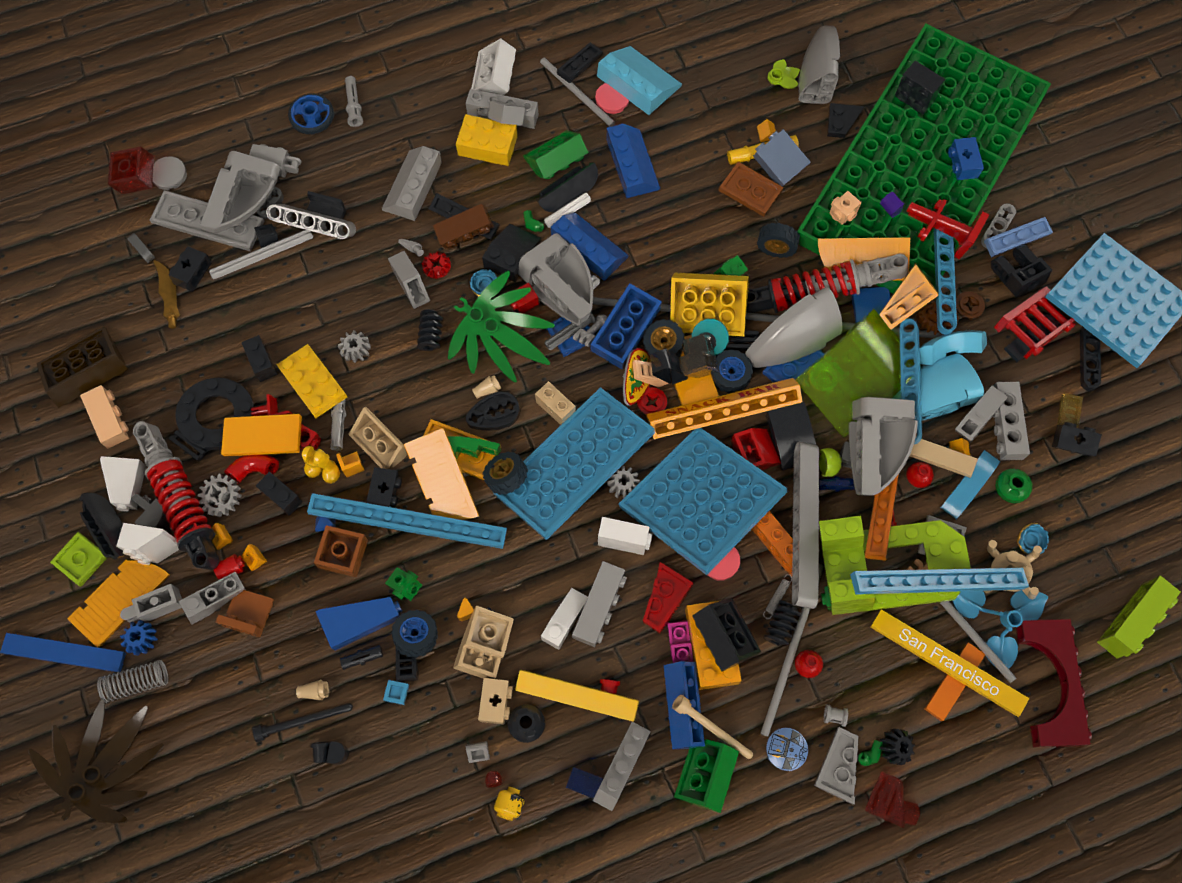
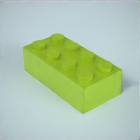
(1139, 617)

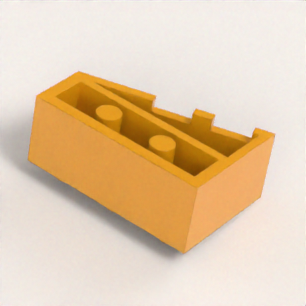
(908, 298)

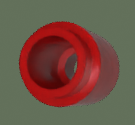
(229, 565)

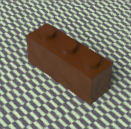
(463, 226)

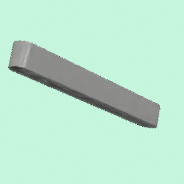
(805, 525)

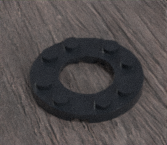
(200, 392)

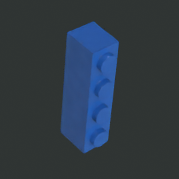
(682, 680)

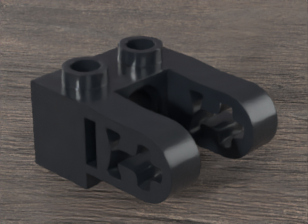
(1021, 281)

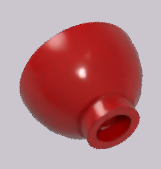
(920, 474)
(809, 663)

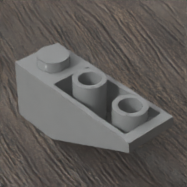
(981, 413)
(211, 598)

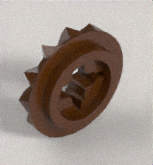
(975, 300)

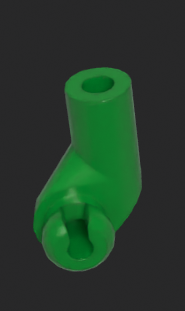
(532, 224)
(872, 756)

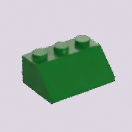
(556, 154)
(707, 775)

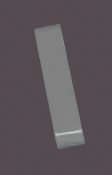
(303, 221)

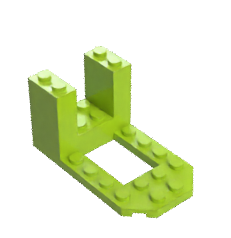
(843, 553)

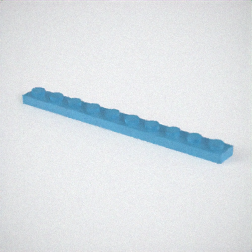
(407, 521)
(938, 580)

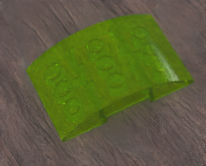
(855, 368)

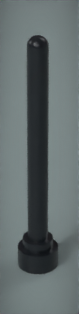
(261, 731)

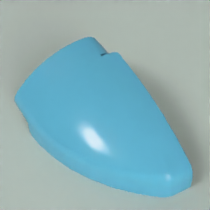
(946, 386)

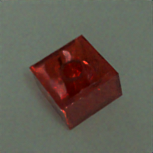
(131, 170)

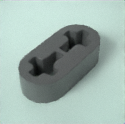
(270, 201)
(140, 247)

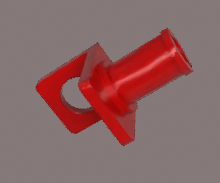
(270, 408)

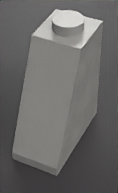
(409, 279)

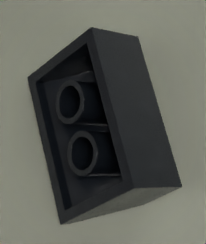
(726, 633)

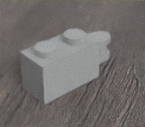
(277, 155)
(153, 604)

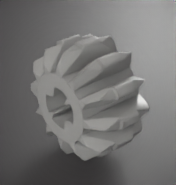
(355, 352)
(616, 484)

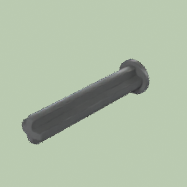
(567, 332)

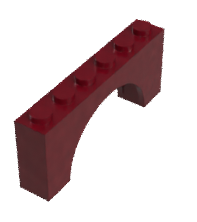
(1069, 722)

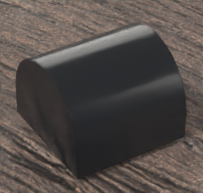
(337, 753)

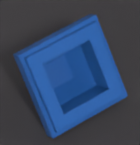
(321, 522)

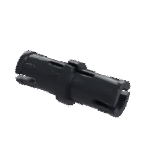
(347, 661)

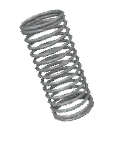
(158, 674)

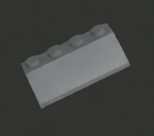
(413, 182)

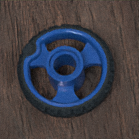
(311, 113)

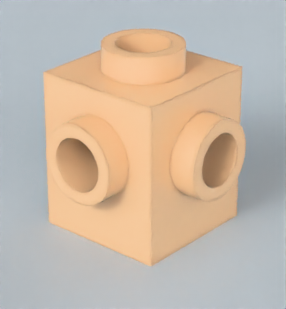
(844, 208)

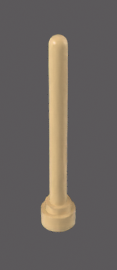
(683, 705)

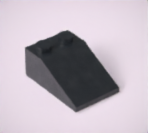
(508, 249)

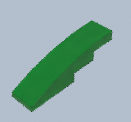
(473, 446)

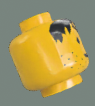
(509, 804)

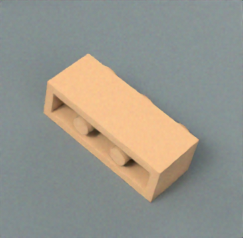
(105, 416)

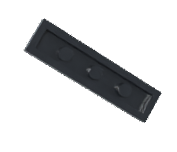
(449, 208)

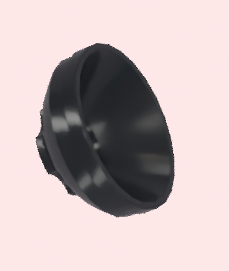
(531, 733)

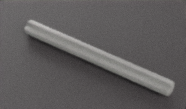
(260, 254)

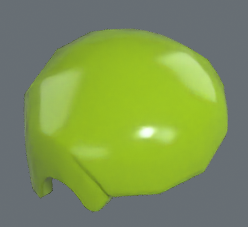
(829, 462)

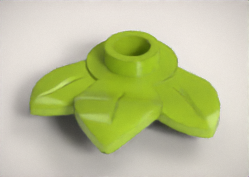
(785, 75)

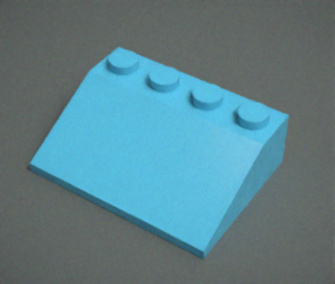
(637, 78)

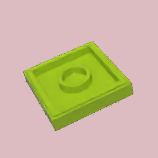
(79, 559)

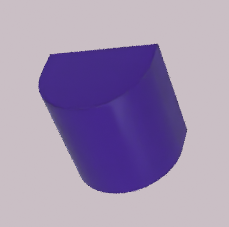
(892, 204)

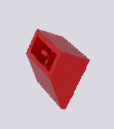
(756, 447)

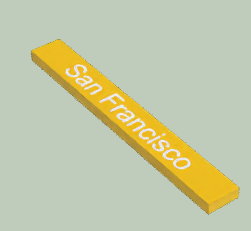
(950, 663)

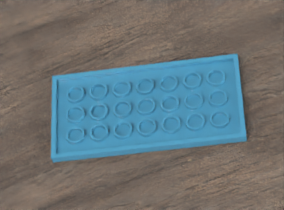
(576, 462)

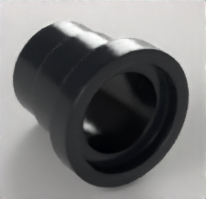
(320, 751)

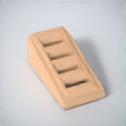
(647, 376)

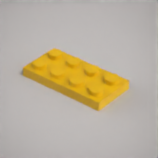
(311, 381)

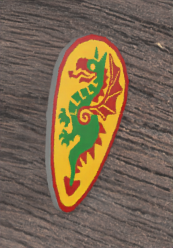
(634, 389)

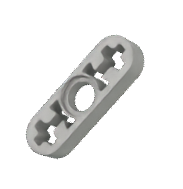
(998, 219)

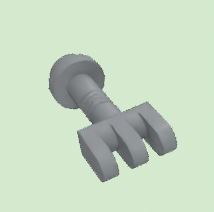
(588, 336)

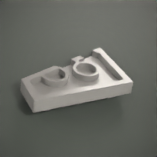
(839, 766)

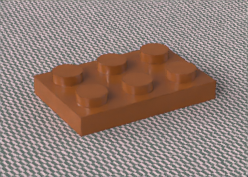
(751, 189)

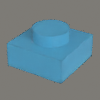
(396, 692)

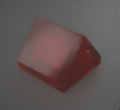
(911, 813)

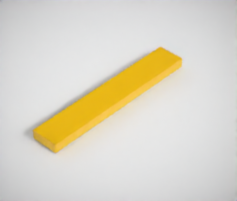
(577, 695)

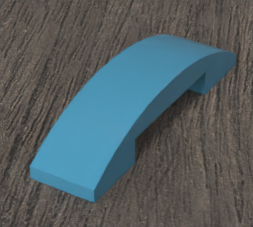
(969, 487)

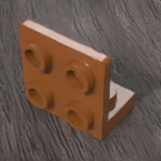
(247, 613)

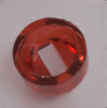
(493, 779)

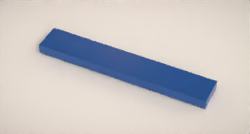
(63, 652)

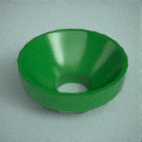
(1008, 491)

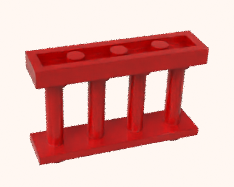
(1030, 306)

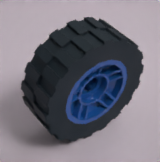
(741, 367)
(406, 626)

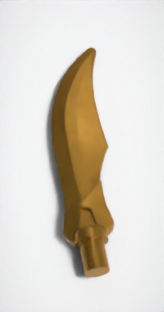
(168, 293)

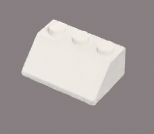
(494, 68)
(146, 543)

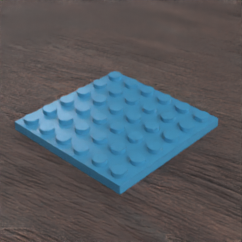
(1119, 300)
(703, 499)

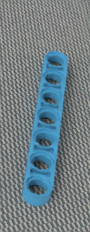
(941, 282)
(913, 371)

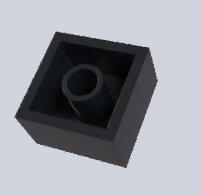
(919, 87)

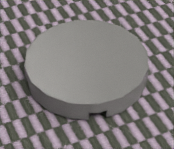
(169, 173)

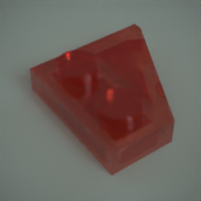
(887, 800)

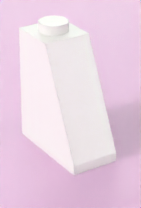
(123, 480)

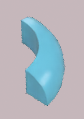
(960, 342)

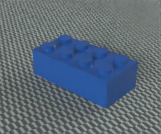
(625, 326)

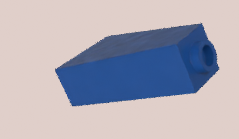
(354, 621)

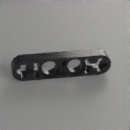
(1095, 357)

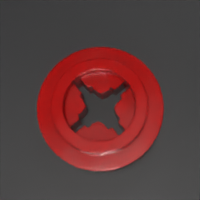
(437, 271)
(652, 393)

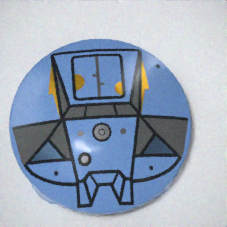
(787, 749)

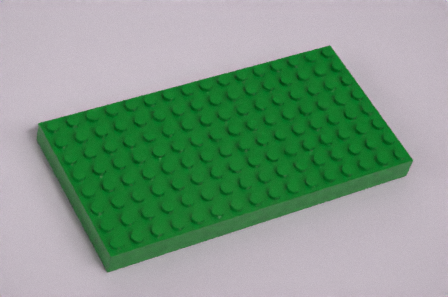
(909, 150)

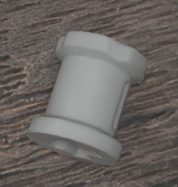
(835, 715)

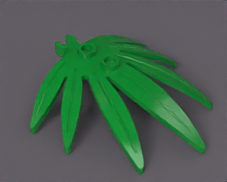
(485, 322)

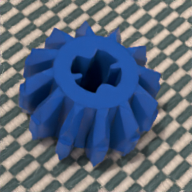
(130, 638)

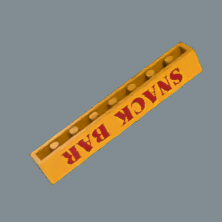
(725, 408)

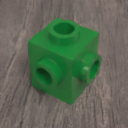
(403, 584)

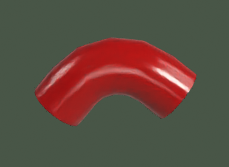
(251, 463)

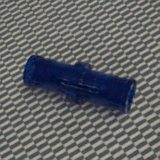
(836, 484)

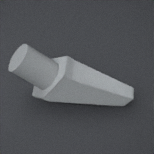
(412, 246)

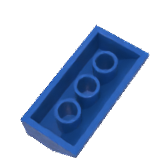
(631, 160)
(598, 251)

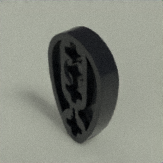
(493, 402)

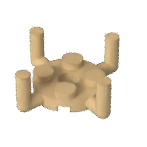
(1015, 560)

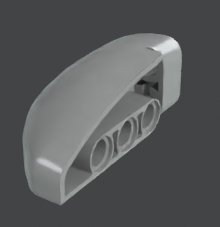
(819, 67)
(239, 191)
(559, 278)
(798, 331)
(880, 441)

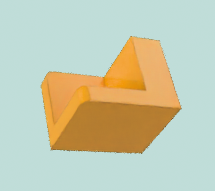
(350, 464)

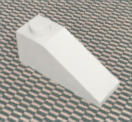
(564, 619)

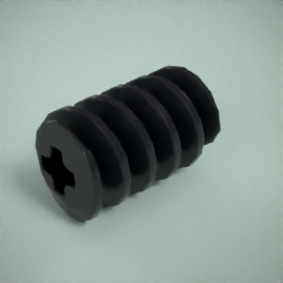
(429, 330)
(781, 624)

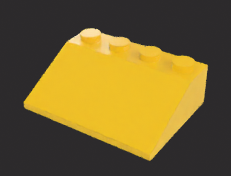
(709, 297)

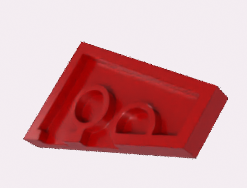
(667, 595)

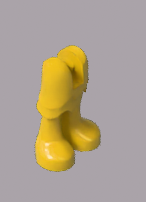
(319, 462)

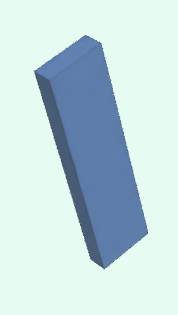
(1018, 236)

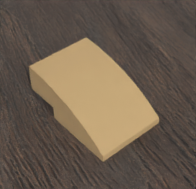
(483, 643)

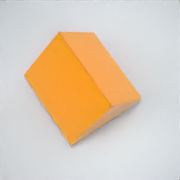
(765, 130)
(960, 445)
(221, 537)
(253, 557)
(465, 610)

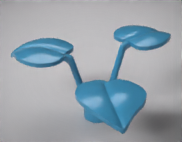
(1006, 648)

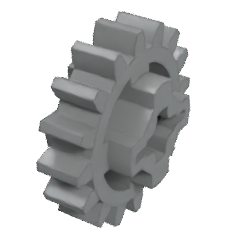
(219, 495)

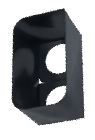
(666, 366)

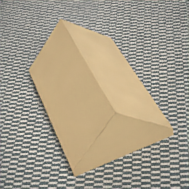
(377, 440)

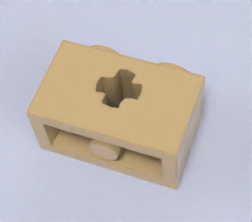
(555, 403)
(491, 689)

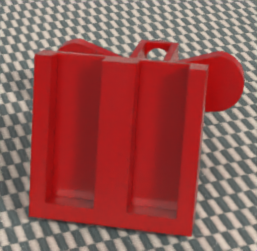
(963, 233)

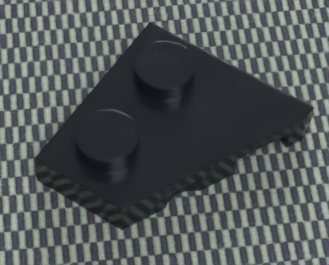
(841, 119)

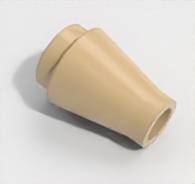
(487, 387)
(315, 690)

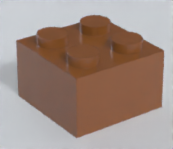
(341, 551)

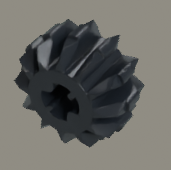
(897, 746)

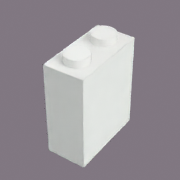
(624, 536)

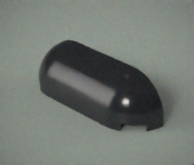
(568, 187)
(102, 523)

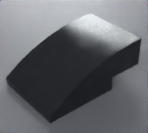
(788, 427)

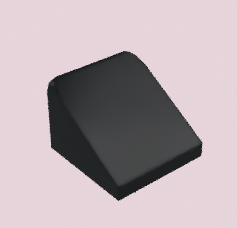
(266, 235)

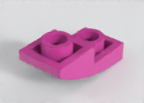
(680, 641)

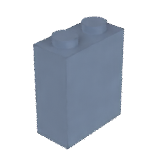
(781, 158)

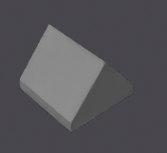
(477, 752)

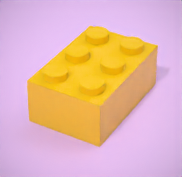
(486, 140)

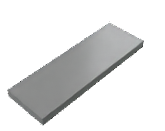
(186, 214)

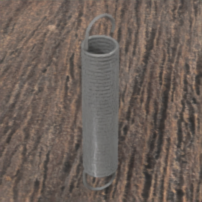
(777, 596)

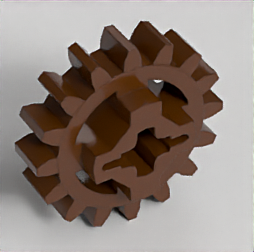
(928, 317)

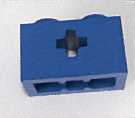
(965, 158)

